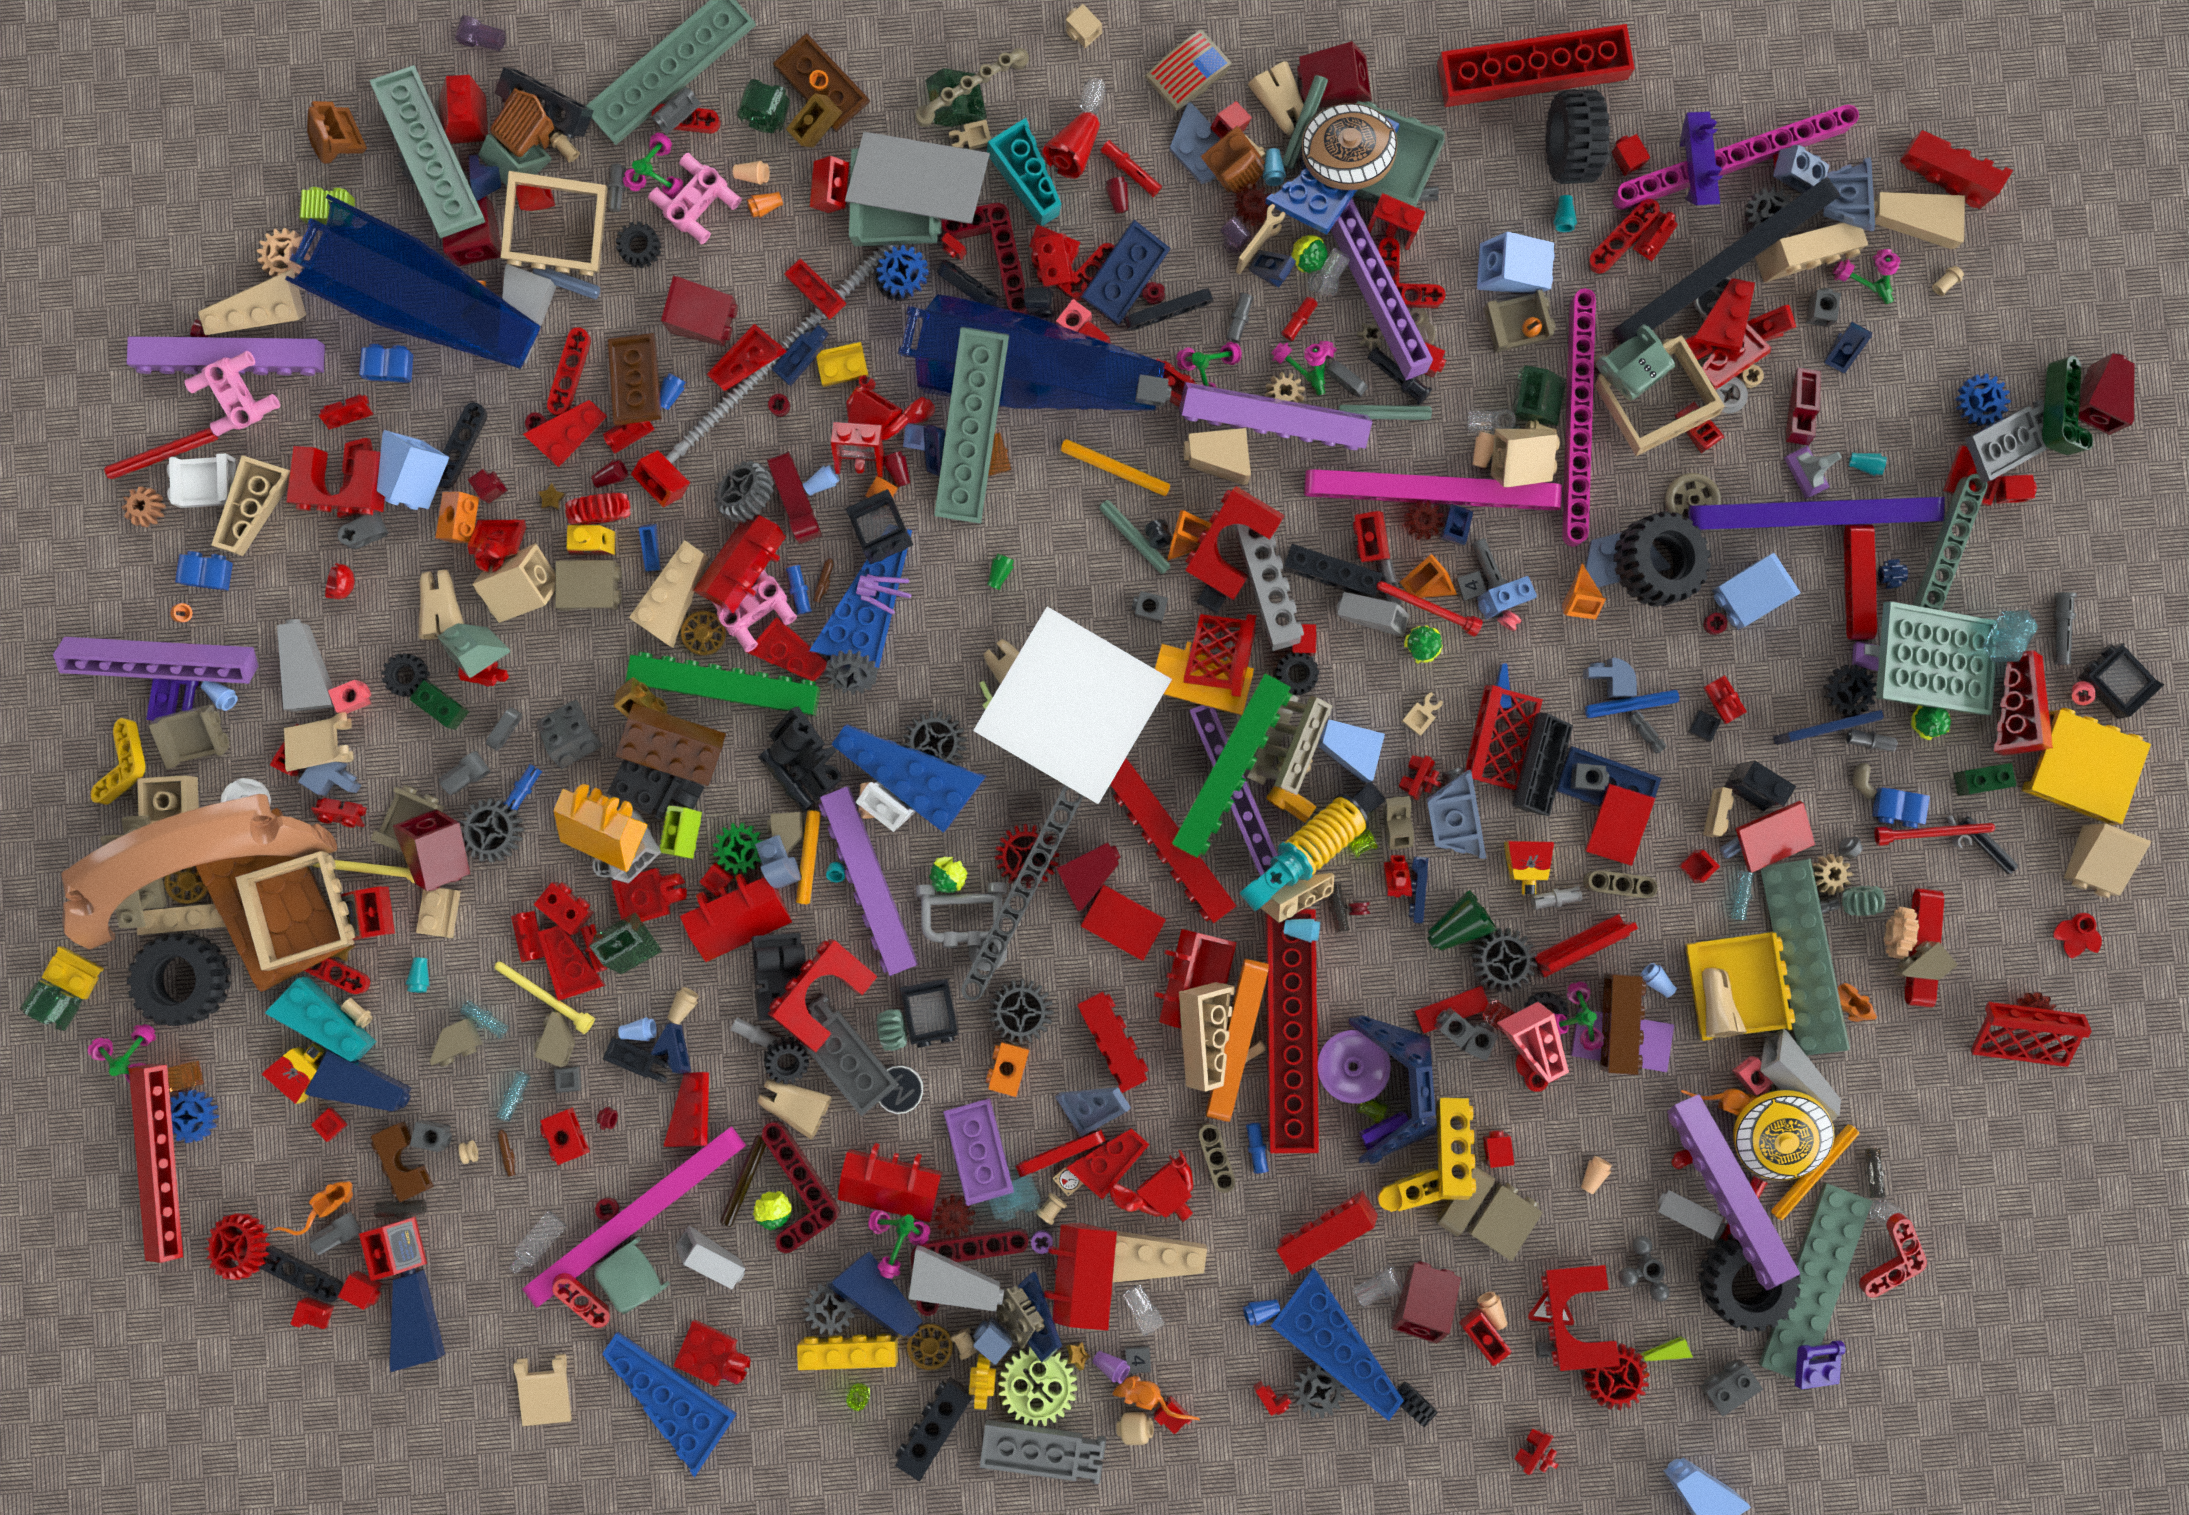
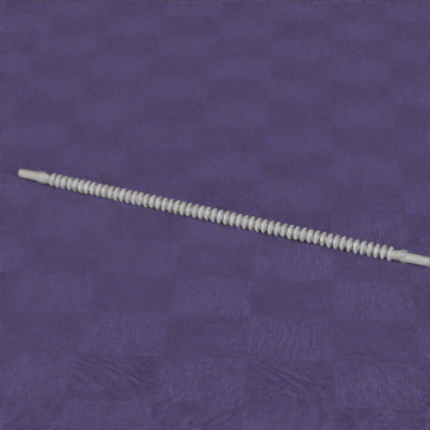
(681, 448)

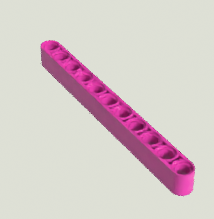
(1745, 152)
(1584, 407)
(1432, 488)
(636, 1214)

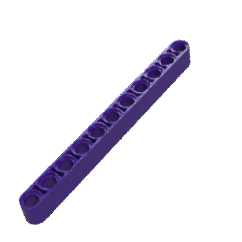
(1817, 513)

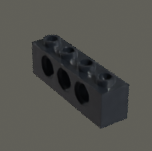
(576, 114)
(1331, 571)
(916, 1463)

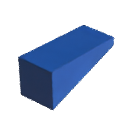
(650, 547)
(1503, 681)

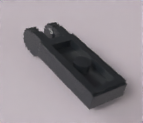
(634, 1059)

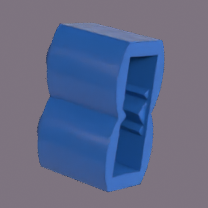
(386, 364)
(203, 571)
(1900, 806)

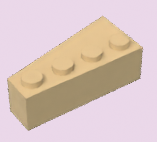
(1810, 250)
(257, 306)
(249, 504)
(671, 594)
(1205, 1033)
(1156, 1257)

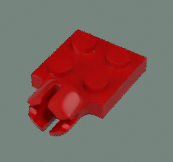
(1964, 466)
(494, 541)
(648, 894)
(711, 1355)

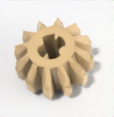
(1285, 384)
(1838, 877)

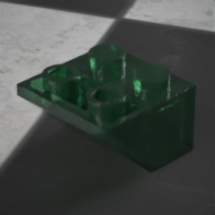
(964, 108)
(1538, 395)
(624, 944)

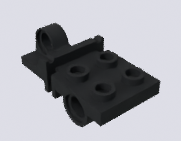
(801, 747)
(652, 788)
(775, 964)

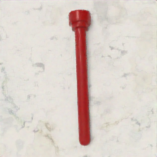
(1470, 625)
(1885, 835)

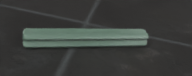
(1307, 114)
(1390, 411)
(1134, 536)

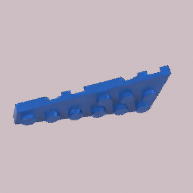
(1312, 200)
(859, 623)
(920, 780)
(1328, 1337)
(677, 1407)

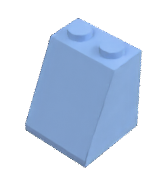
(1515, 264)
(409, 470)
(1755, 591)
(1353, 748)
(1702, 1491)

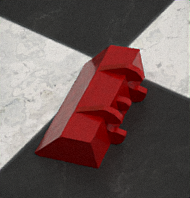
(741, 562)
(735, 917)
(1196, 963)
(889, 1184)
(1083, 1276)

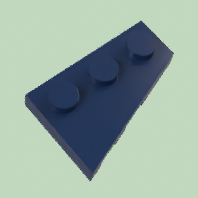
(1047, 1340)

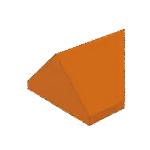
(1186, 534)
(1428, 580)
(1583, 597)

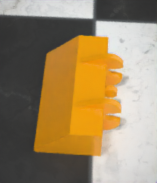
(1173, 663)
(597, 827)

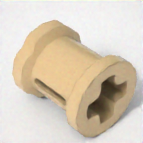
(1051, 1208)
(964, 1343)

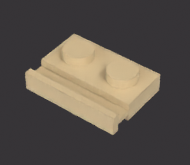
(1716, 820)
(438, 912)

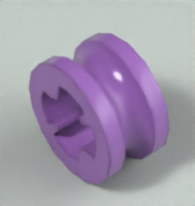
(1040, 1234)

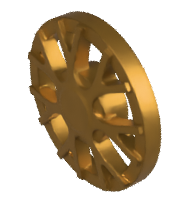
(703, 633)
(186, 882)
(930, 1347)

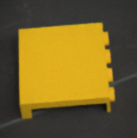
(2089, 767)
(1754, 979)

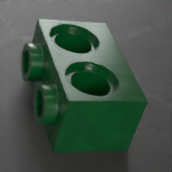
(439, 705)
(1985, 779)

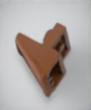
(522, 123)
(333, 131)
(1234, 161)

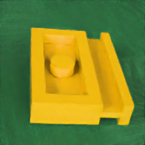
(842, 364)
(72, 972)

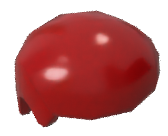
(339, 582)

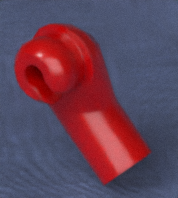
(1681, 1159)

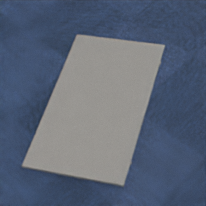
(917, 177)

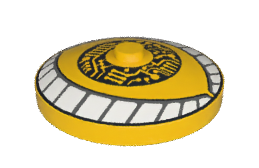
(1783, 1135)

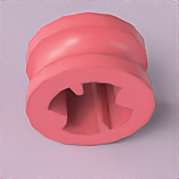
(1509, 620)
(2086, 699)

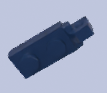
(800, 355)
(1416, 909)

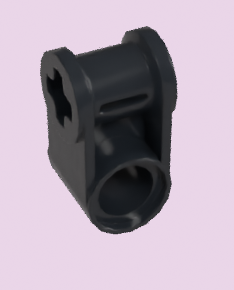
(1039, 301)

